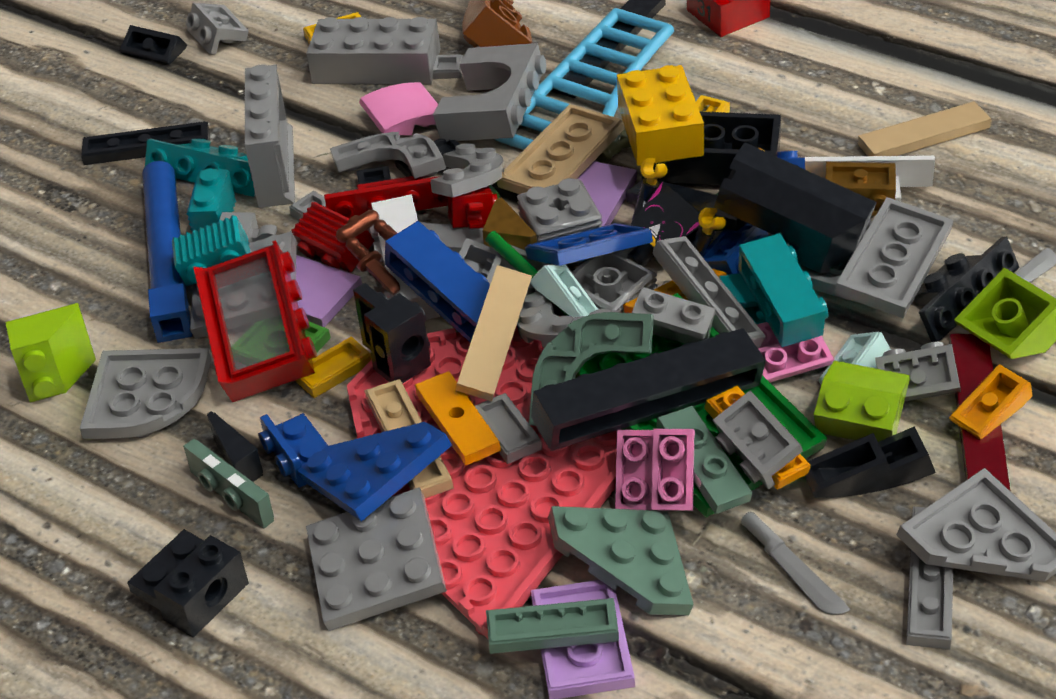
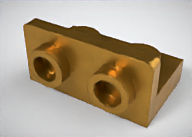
(867, 179)

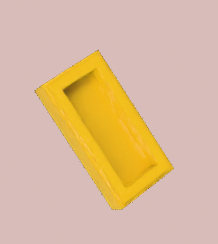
(335, 366)

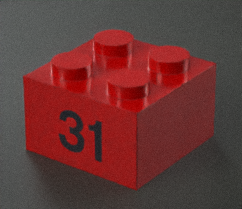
(729, 15)

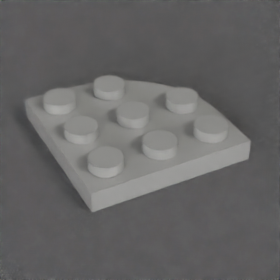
(143, 391)

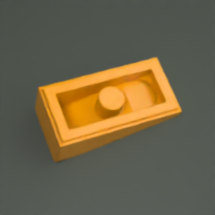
(992, 402)

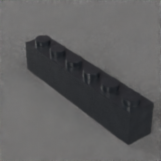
(645, 388)

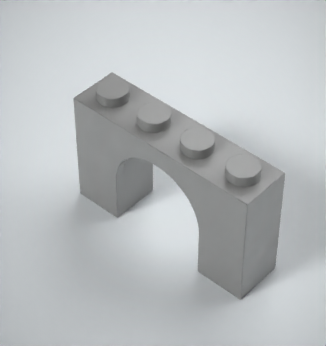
(513, 74)

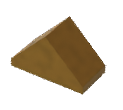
(508, 226)

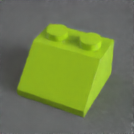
(1012, 316)
(50, 350)
(860, 401)

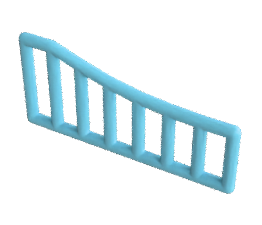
(572, 63)

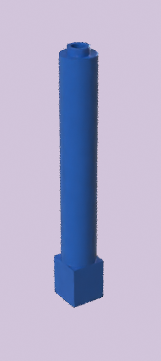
(167, 291)

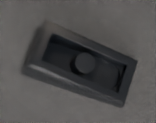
(235, 448)

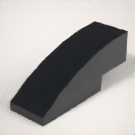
(870, 465)

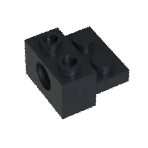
(393, 333)
(191, 580)

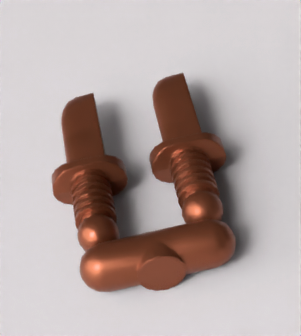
(369, 260)

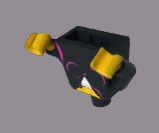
(669, 215)

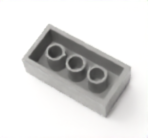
(373, 51)

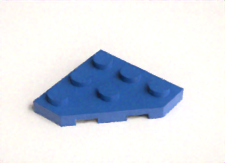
(373, 468)

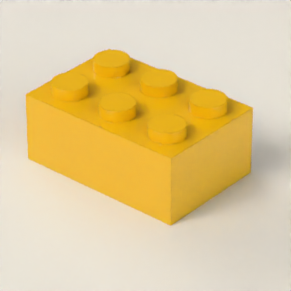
(660, 114)

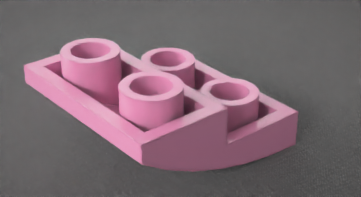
(400, 107)
(792, 359)
(655, 469)

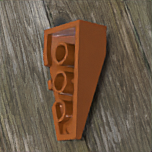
(494, 24)

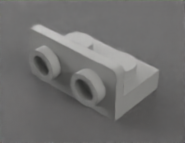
(213, 24)
(675, 317)
(930, 369)
(756, 438)

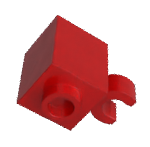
(471, 208)

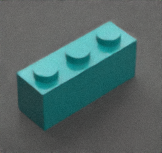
(782, 290)

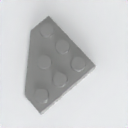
(983, 531)

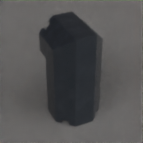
(808, 210)

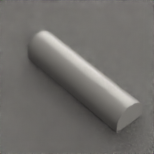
(704, 287)

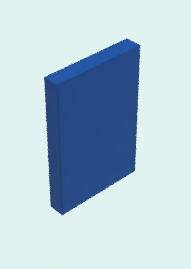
(588, 244)

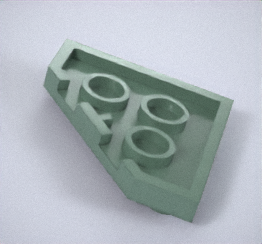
(627, 552)

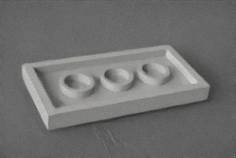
(894, 257)

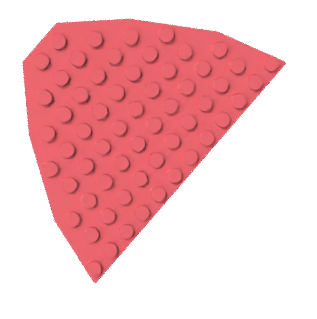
(495, 520)

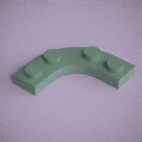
(588, 338)

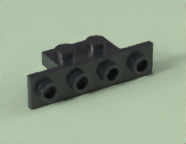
(958, 283)

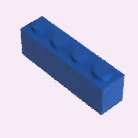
(438, 276)

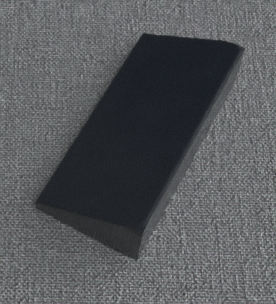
(152, 45)

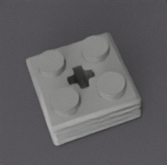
(558, 209)
(613, 280)

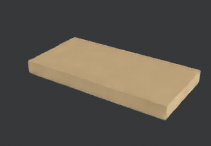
(561, 149)

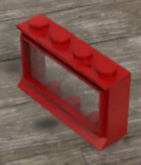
(255, 322)

